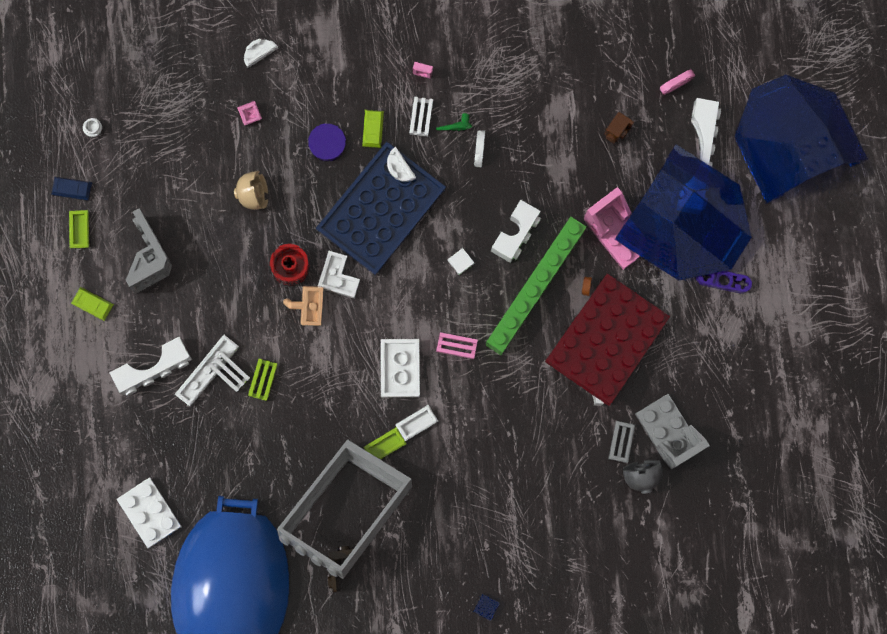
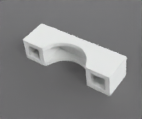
(173, 356)

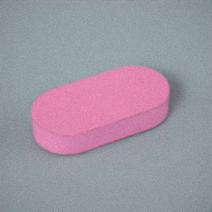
(677, 82)

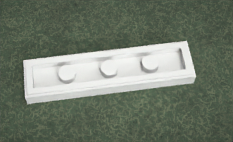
(203, 373)

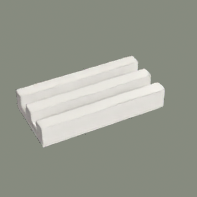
(423, 101)
(240, 382)

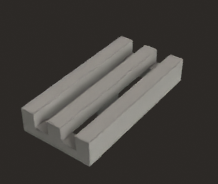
(614, 439)

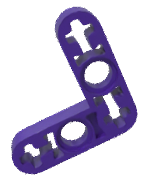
(714, 282)

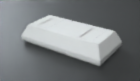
(416, 422)

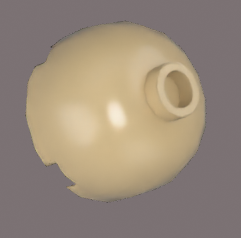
(251, 191)

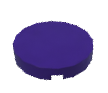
(327, 142)

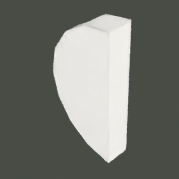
(258, 50)
(479, 148)
(398, 167)

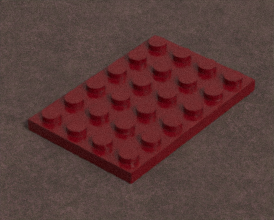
(607, 339)

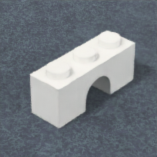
(508, 246)

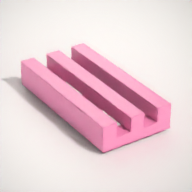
(456, 345)

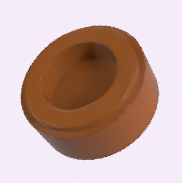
(586, 286)

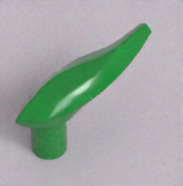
(463, 125)

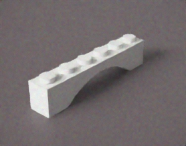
(704, 120)

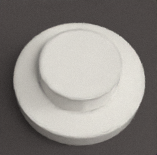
(92, 127)

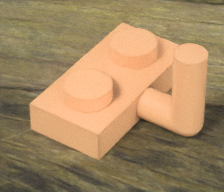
(310, 306)

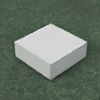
(460, 261)

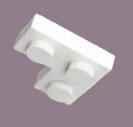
(334, 280)

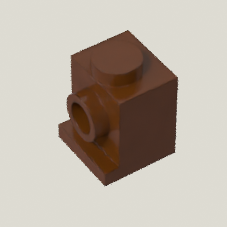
(618, 128)

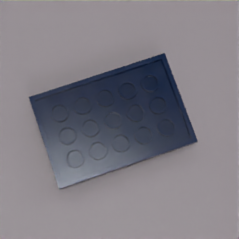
(379, 211)

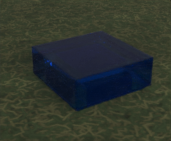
(486, 607)

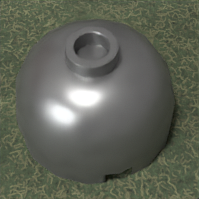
(643, 476)

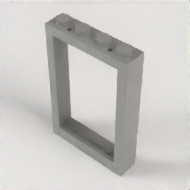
(371, 465)

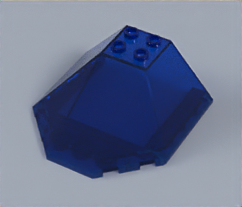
(794, 134)
(688, 219)

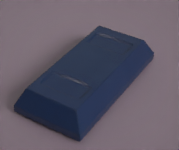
(71, 188)

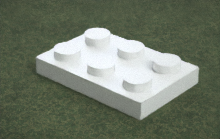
(400, 368)
(149, 513)

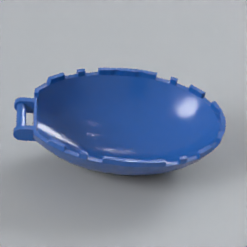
(231, 575)

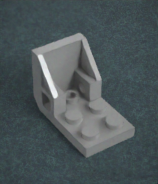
(143, 270)
(670, 432)

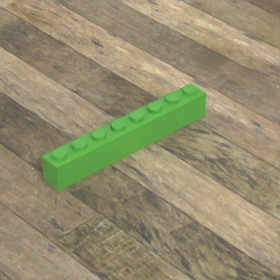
(535, 286)

